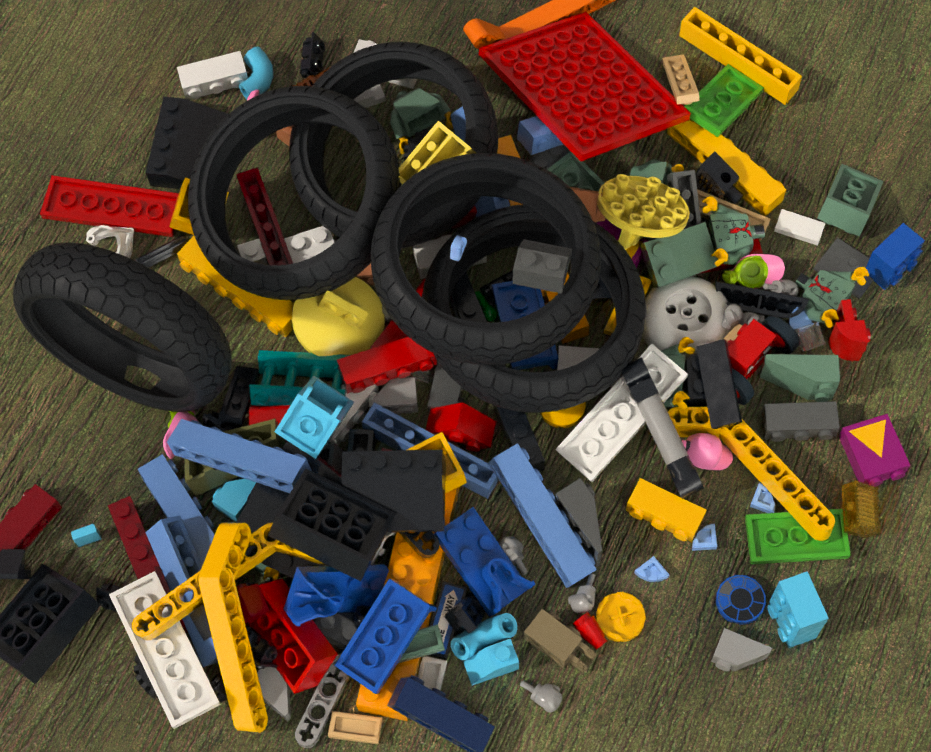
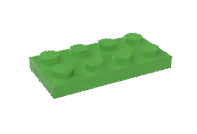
(723, 100)
(782, 539)

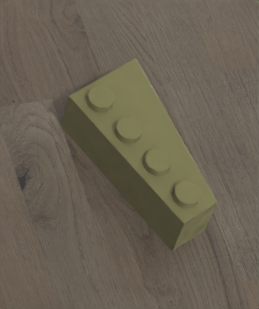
(204, 478)

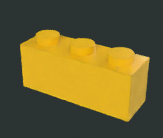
(665, 510)

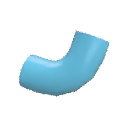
(261, 72)
(486, 634)

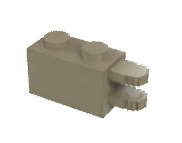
(557, 640)

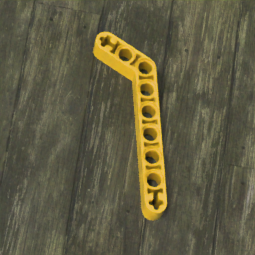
(816, 521)
(182, 608)
(229, 627)

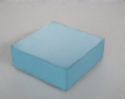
(86, 535)

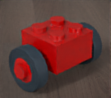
(752, 345)

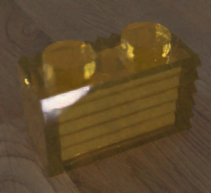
(860, 509)

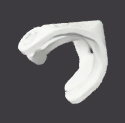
(122, 234)

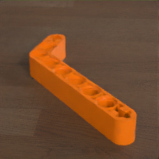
(484, 33)

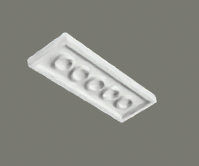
(617, 418)
(167, 658)

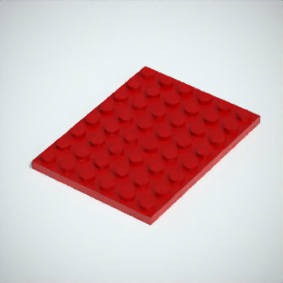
(584, 85)

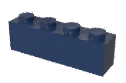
(441, 715)

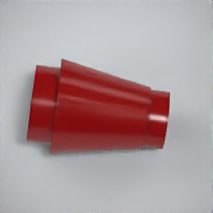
(590, 630)

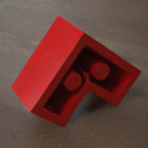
(462, 425)

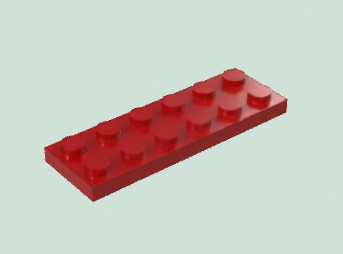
(109, 205)

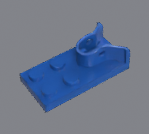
(516, 302)
(482, 562)
(326, 591)
(384, 636)

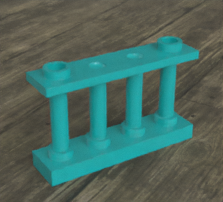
(292, 365)

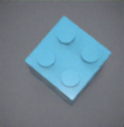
(314, 417)

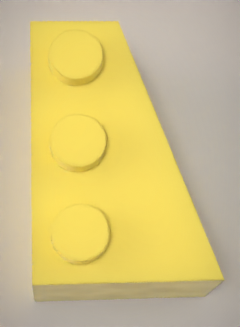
(435, 146)

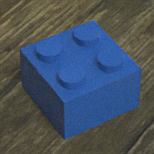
(895, 256)

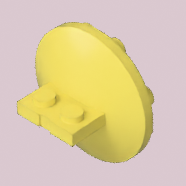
(642, 208)
(339, 320)

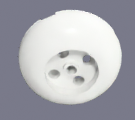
(662, 328)

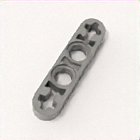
(326, 702)

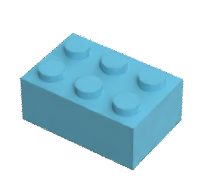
(797, 610)

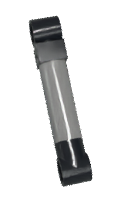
(662, 428)

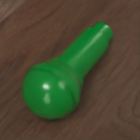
(489, 311)

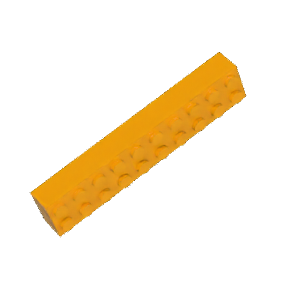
(421, 578)

